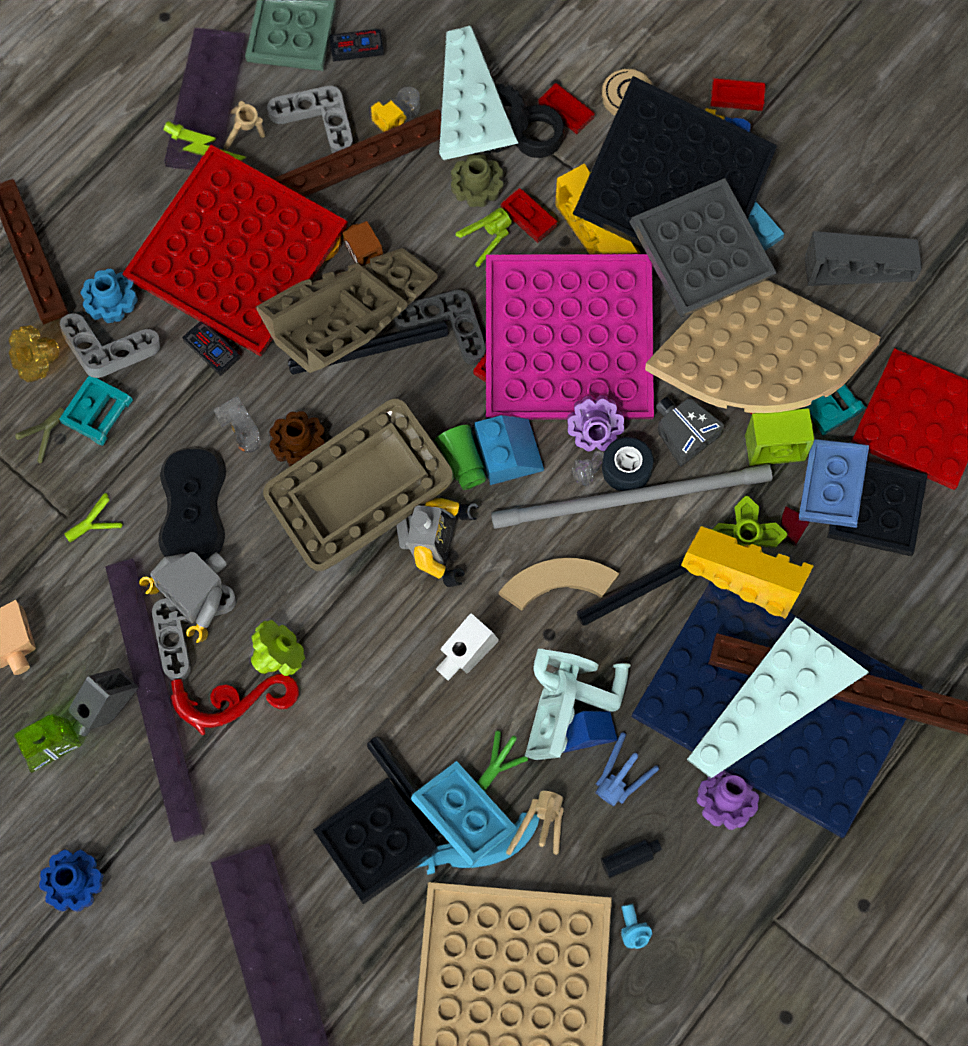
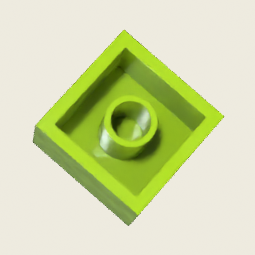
(779, 437)

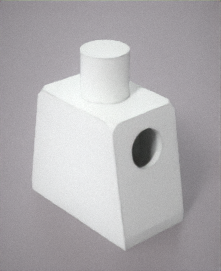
(470, 635)

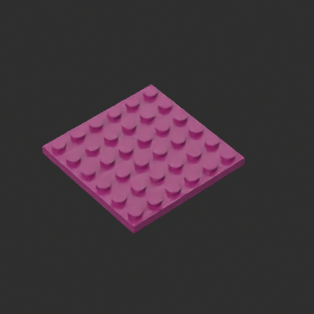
(568, 332)

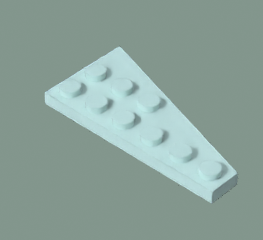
(785, 686)

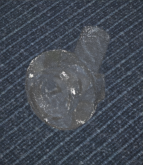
(585, 469)

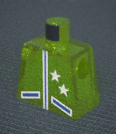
(46, 741)

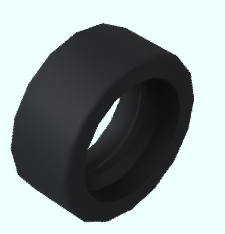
(544, 148)

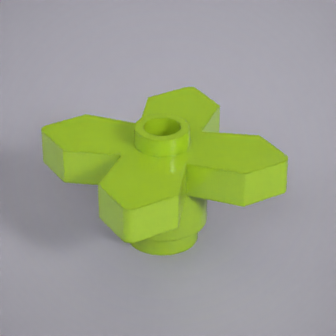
(747, 520)

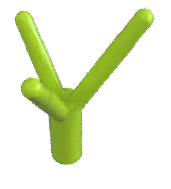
(87, 524)

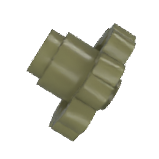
(477, 180)

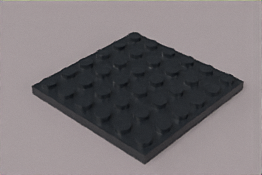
(664, 151)

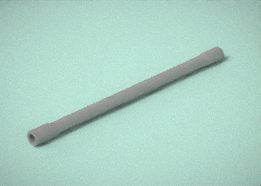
(746, 476)

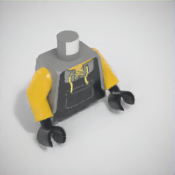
(432, 535)

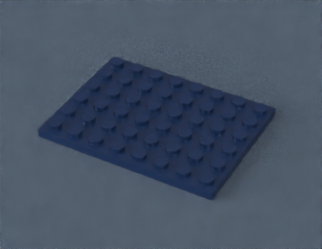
(814, 765)

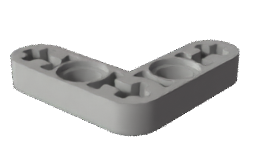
(326, 109)
(100, 354)
(174, 624)

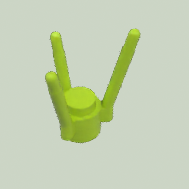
(494, 223)

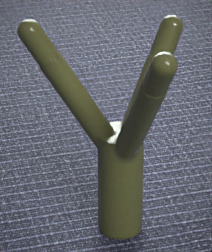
(46, 426)

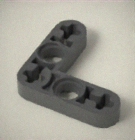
(454, 315)

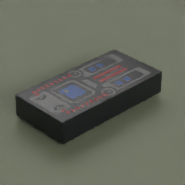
(356, 45)
(211, 347)

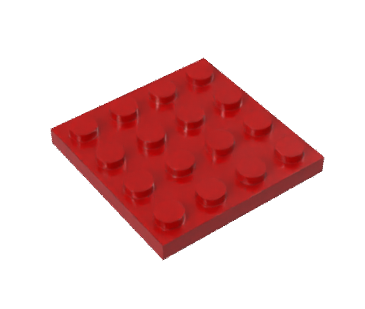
(918, 419)

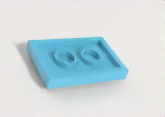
(463, 813)

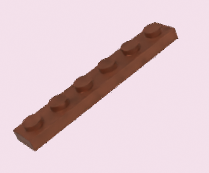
(30, 254)

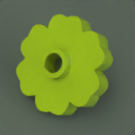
(276, 649)

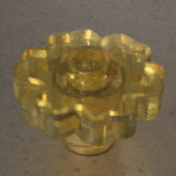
(31, 353)

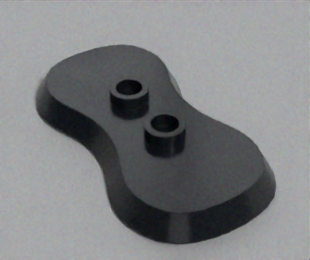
(192, 488)

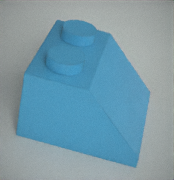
(507, 448)

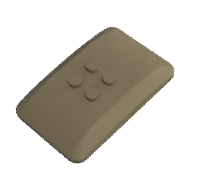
(358, 485)

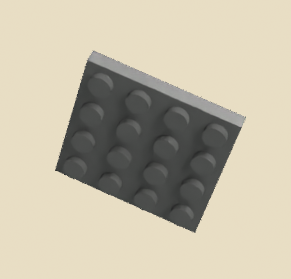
(702, 247)

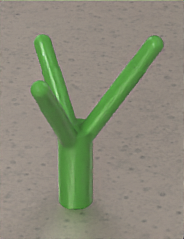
(495, 764)

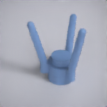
(612, 788)

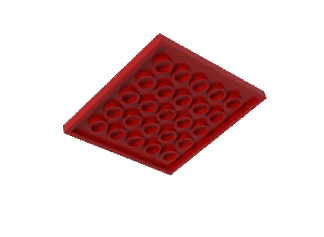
(233, 245)

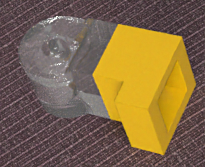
(398, 110)

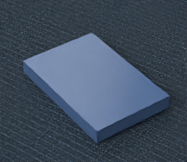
(834, 483)

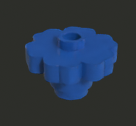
(80, 891)

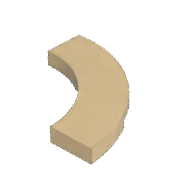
(555, 574)

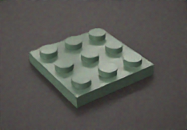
(291, 33)

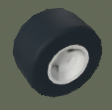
(624, 454)

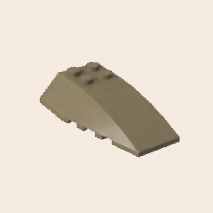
(345, 309)

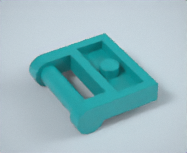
(87, 406)
(828, 414)

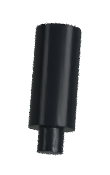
(629, 857)

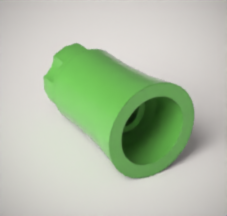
(462, 456)

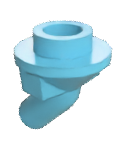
(634, 934)

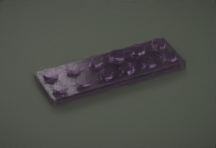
(206, 91)

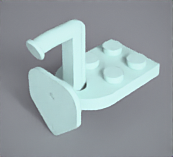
(558, 697)

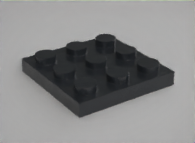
(887, 510)
(375, 840)

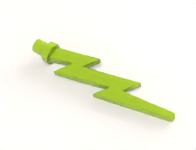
(199, 141)

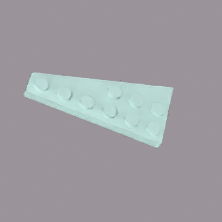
(471, 105)

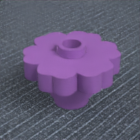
(595, 423)
(727, 800)

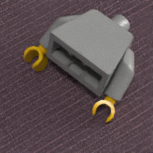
(190, 587)

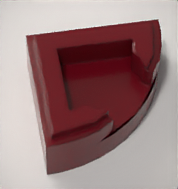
(792, 525)

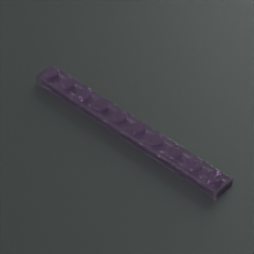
(154, 701)

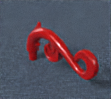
(185, 707)

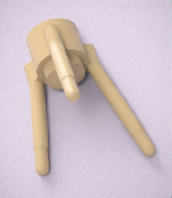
(245, 119)
(548, 809)

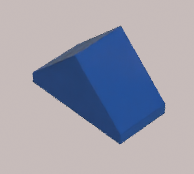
(590, 730)

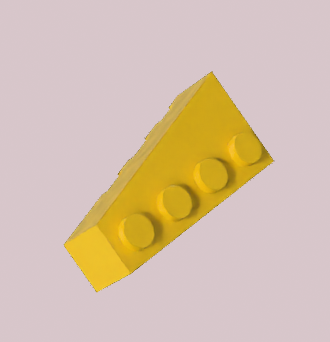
(594, 238)
(746, 571)

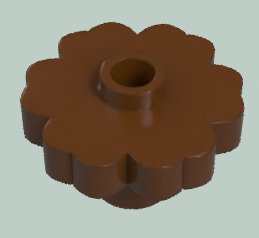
(295, 437)

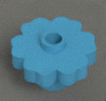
(108, 296)

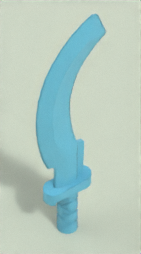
(448, 853)

